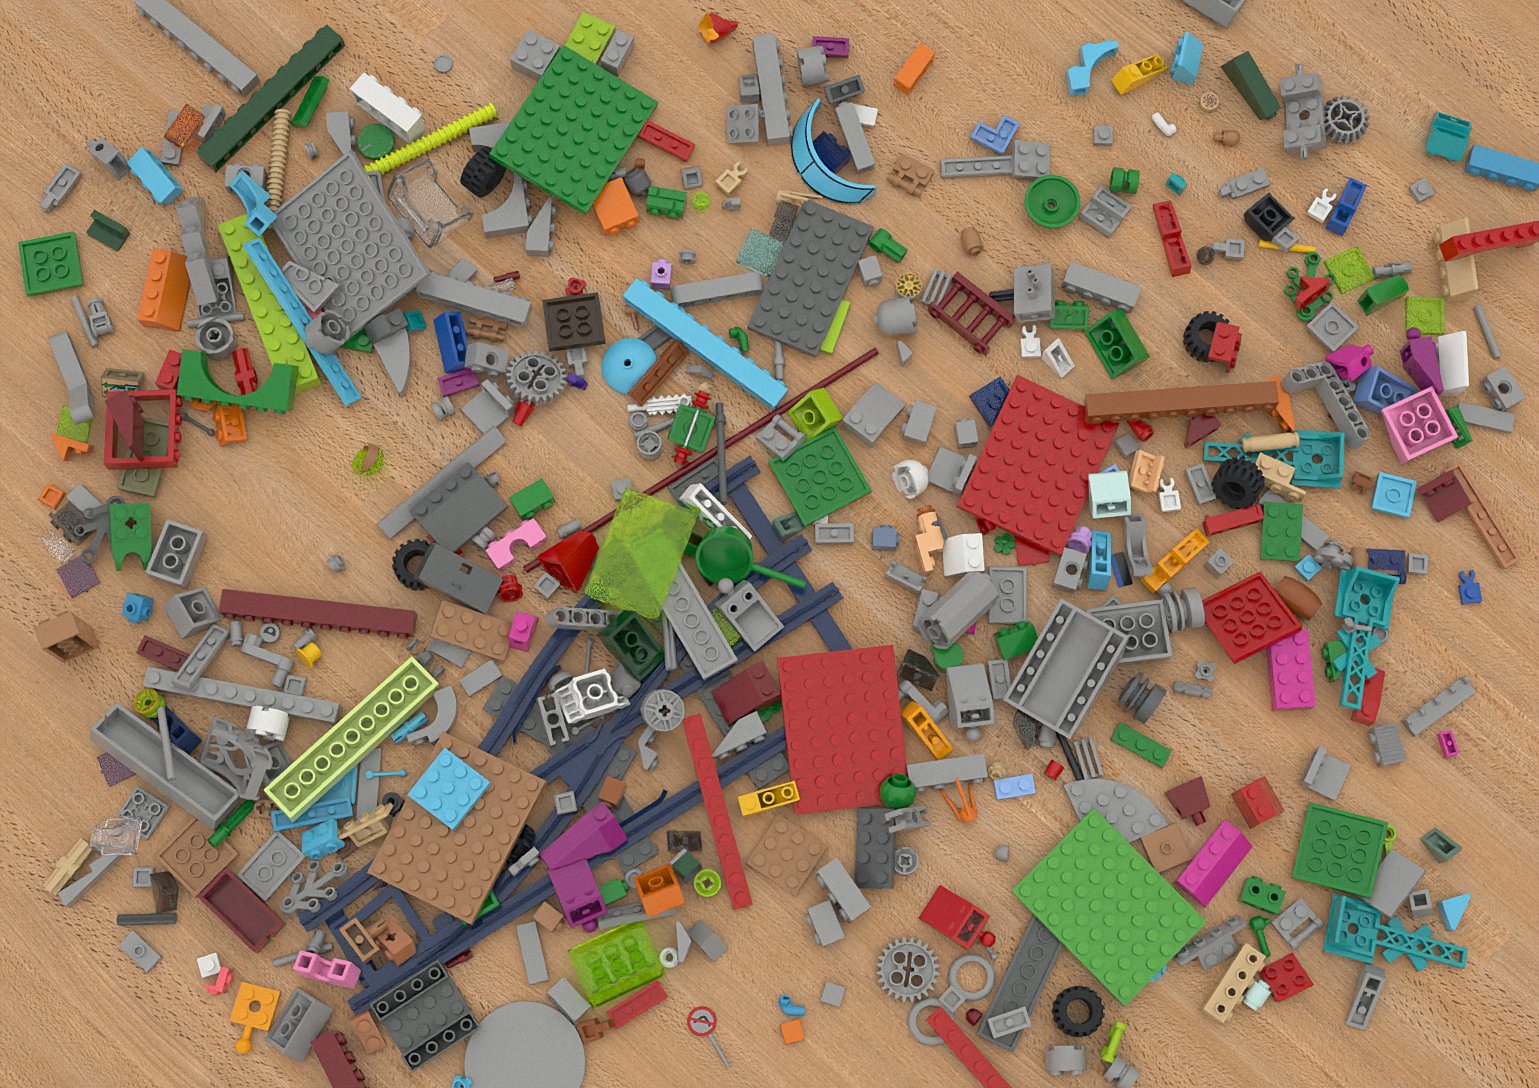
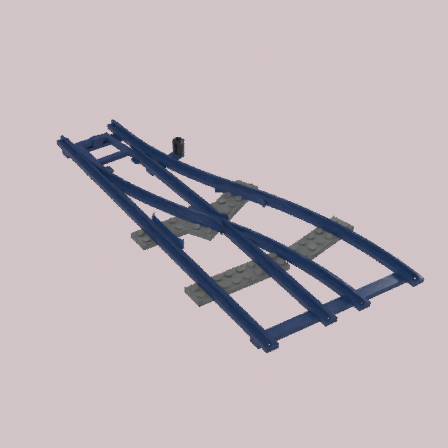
(590, 758)

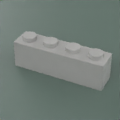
(1101, 287)
(945, 771)

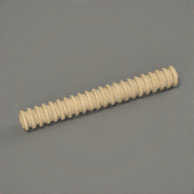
(277, 160)

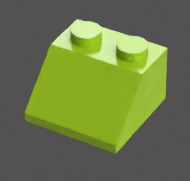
(815, 413)

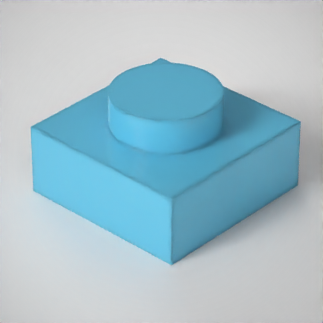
(1307, 568)

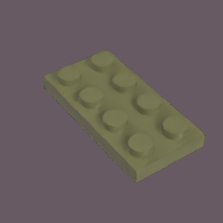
(155, 444)

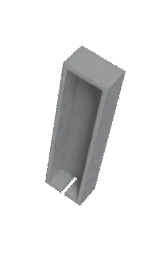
(142, 752)

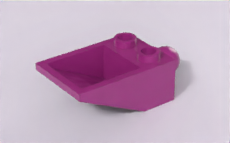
(1421, 361)
(578, 895)

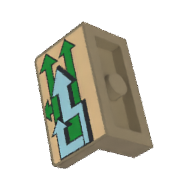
(120, 380)

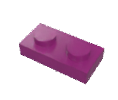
(832, 46)
(458, 382)

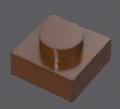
(348, 849)

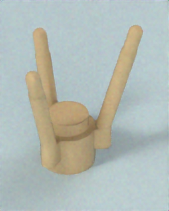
(788, 196)

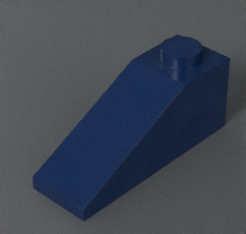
(179, 732)

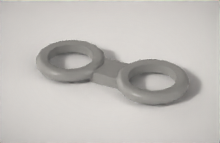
(952, 997)

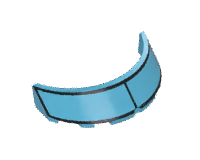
(815, 173)

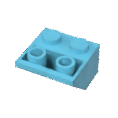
(1186, 59)

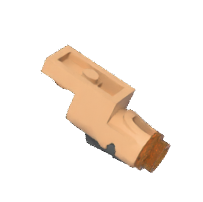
(931, 539)

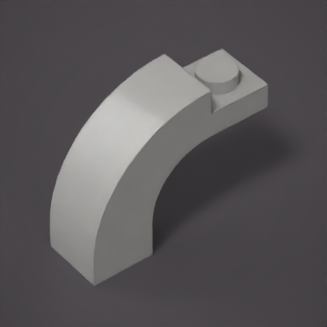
(1135, 545)
(445, 719)

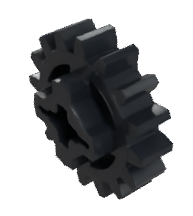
(522, 844)

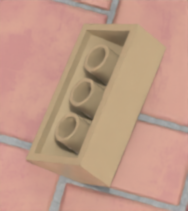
(1459, 275)

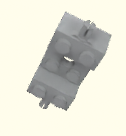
(1304, 95)

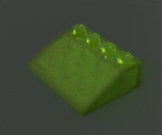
(616, 963)

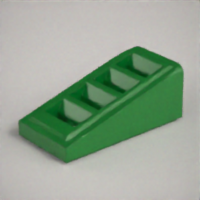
(1456, 416)

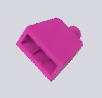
(1351, 360)
(522, 631)

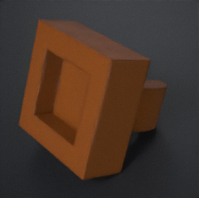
(1362, 480)

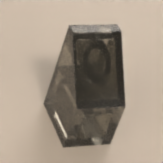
(1026, 728)

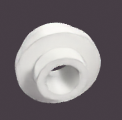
(664, 953)

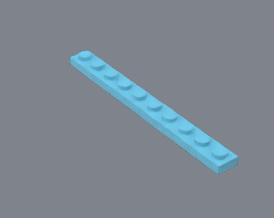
(300, 318)

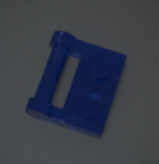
(1388, 560)

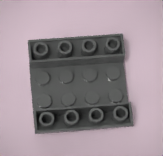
(425, 1015)

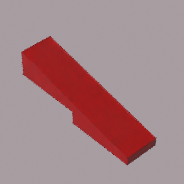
(1171, 238)

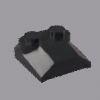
(1267, 217)

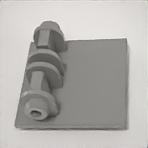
(743, 123)

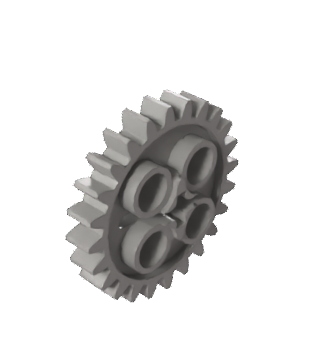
(521, 370)
(925, 972)

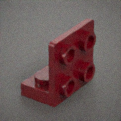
(1444, 496)

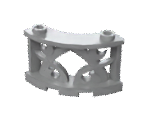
(258, 759)

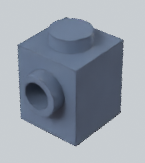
(885, 538)

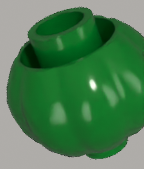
(897, 791)

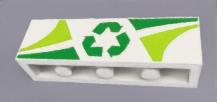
(709, 509)

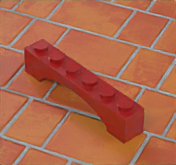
(1473, 243)

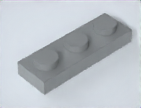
(171, 154)

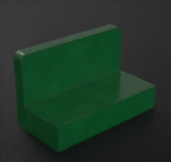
(107, 231)

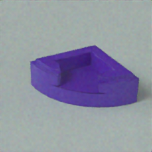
(577, 382)

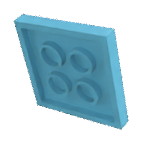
(449, 789)

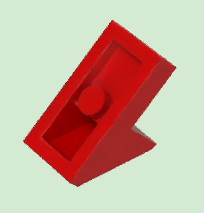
(1312, 289)

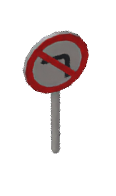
(702, 1022)

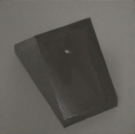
(164, 891)

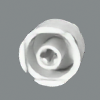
(268, 723)

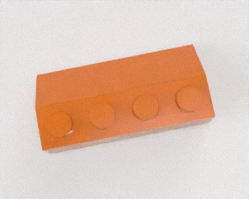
(164, 291)

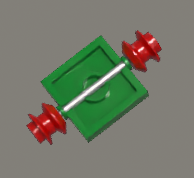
(691, 427)

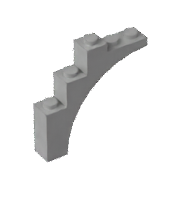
(194, 240)

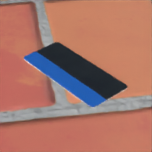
(1121, 570)

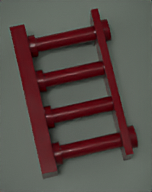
(974, 295)

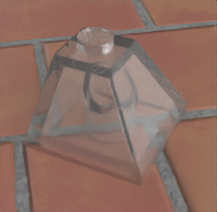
(116, 835)

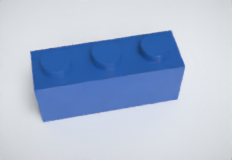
(451, 341)

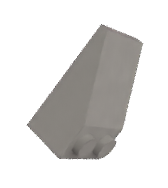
(872, 414)

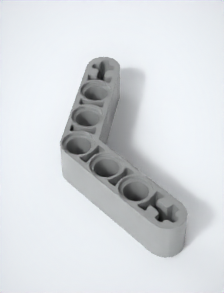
(80, 393)

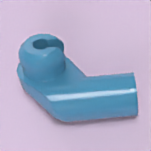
(789, 1008)

